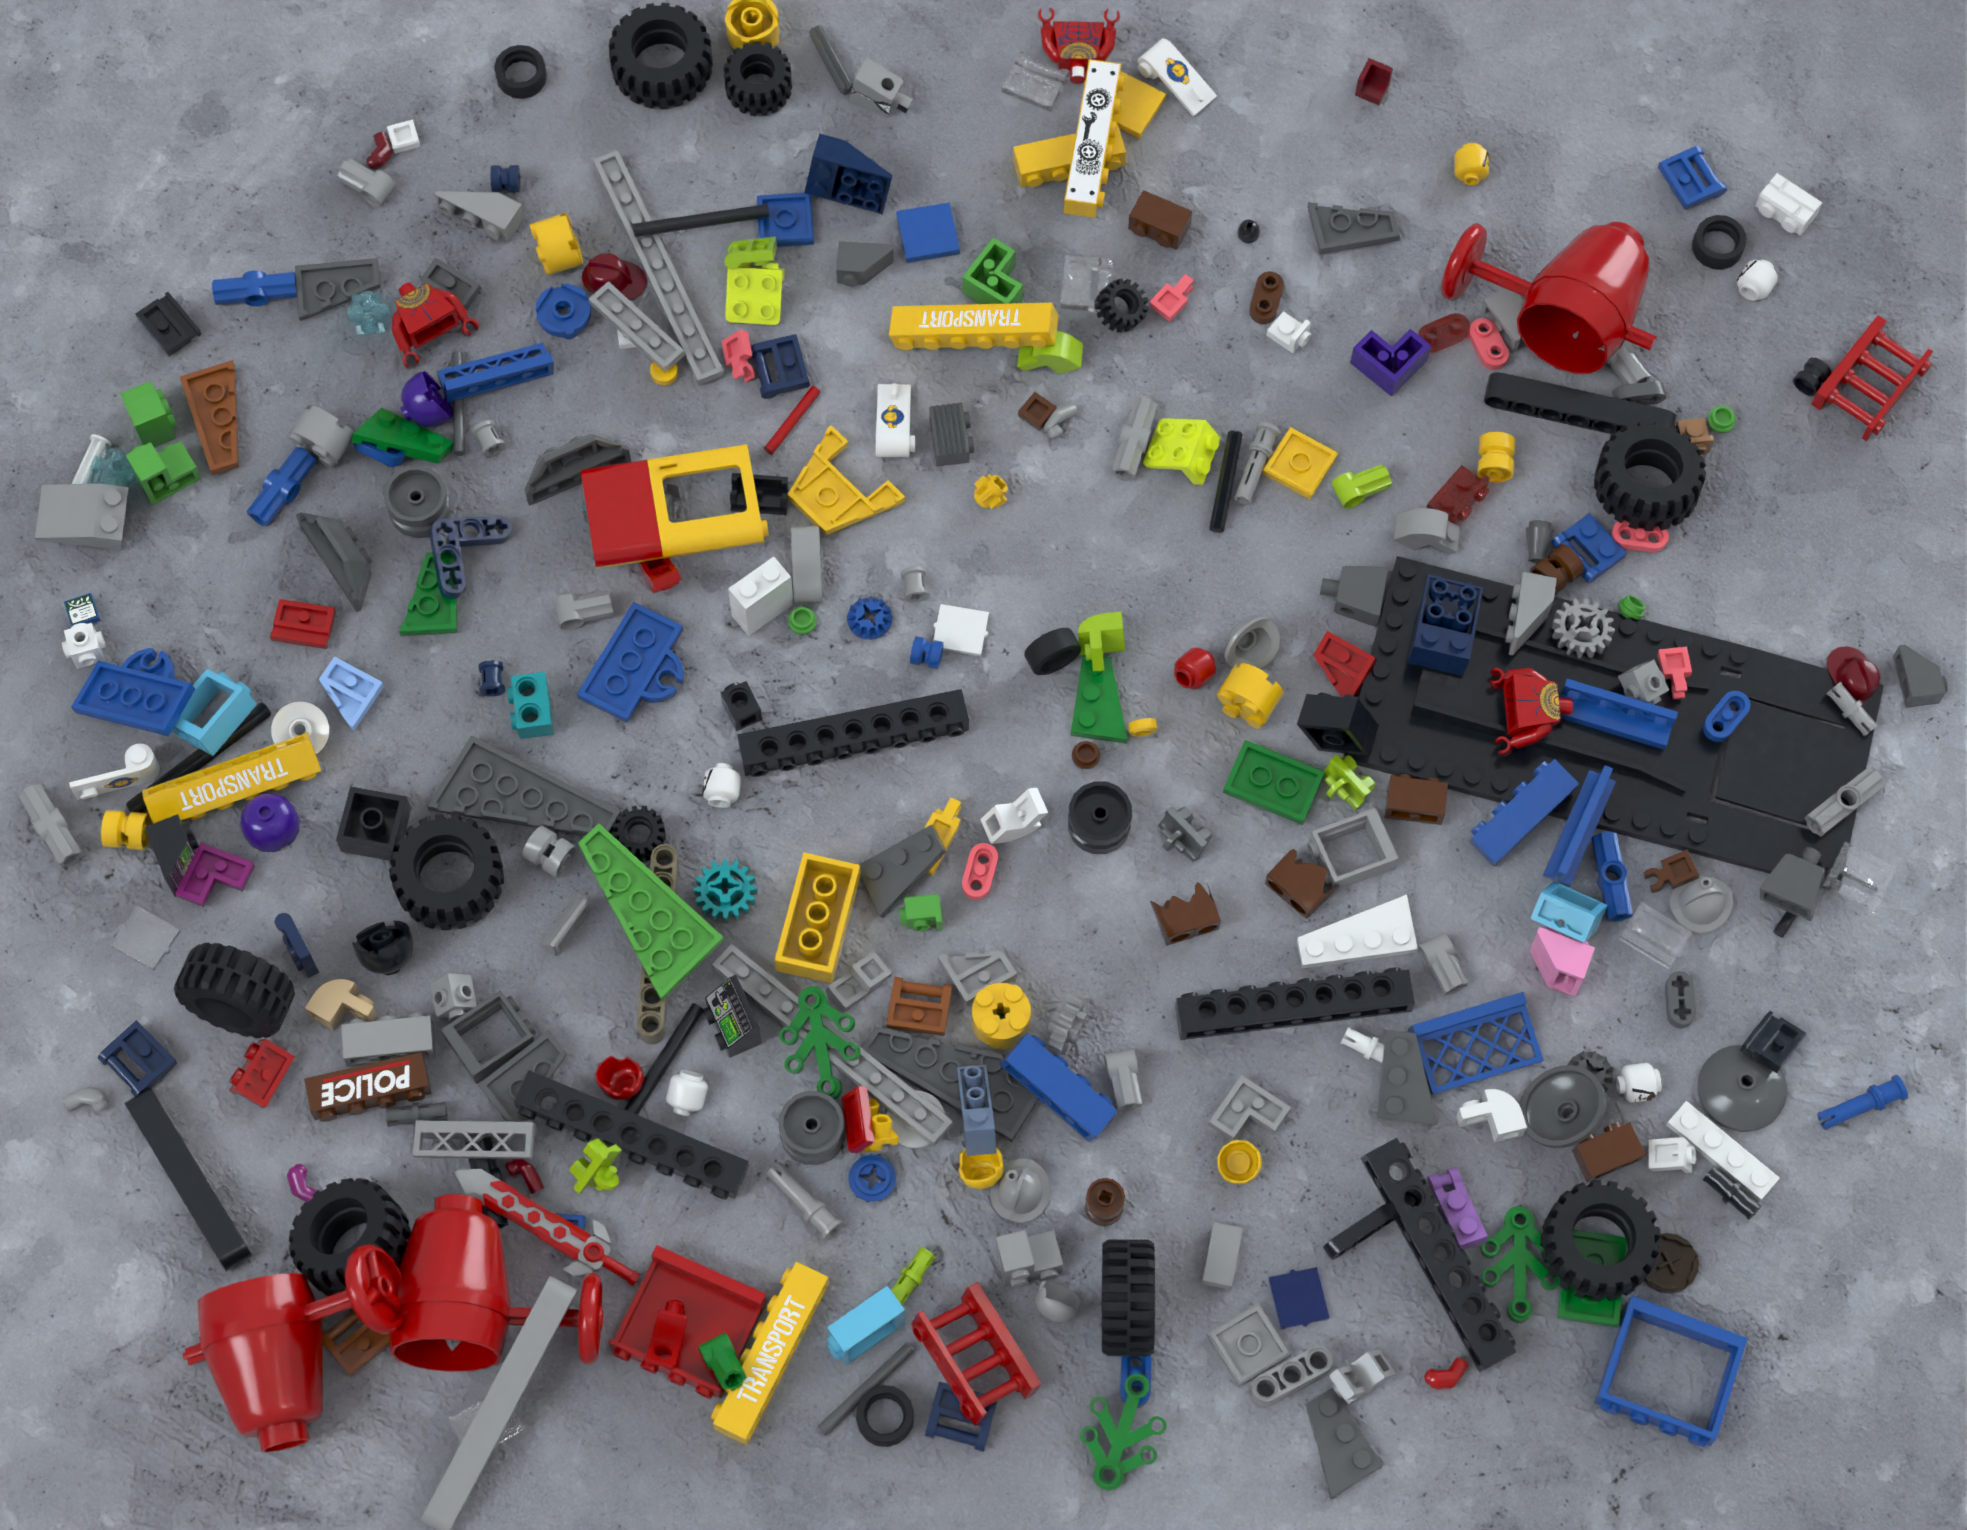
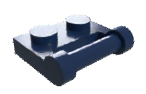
(788, 363)
(295, 944)
(144, 1052)
(948, 1406)

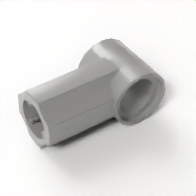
(372, 185)
(1627, 365)
(575, 609)
(1440, 957)
(1123, 1072)

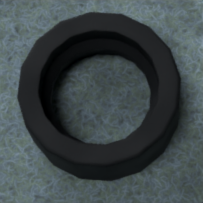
(520, 89)
(1717, 260)
(1052, 651)
(868, 1399)

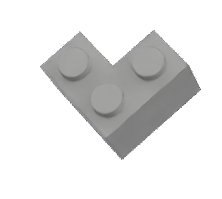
(1028, 1257)

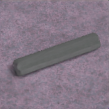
(831, 59)

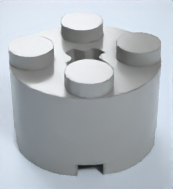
(321, 434)

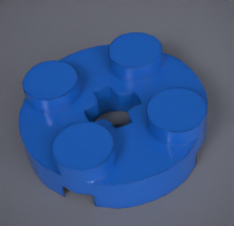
(563, 325)

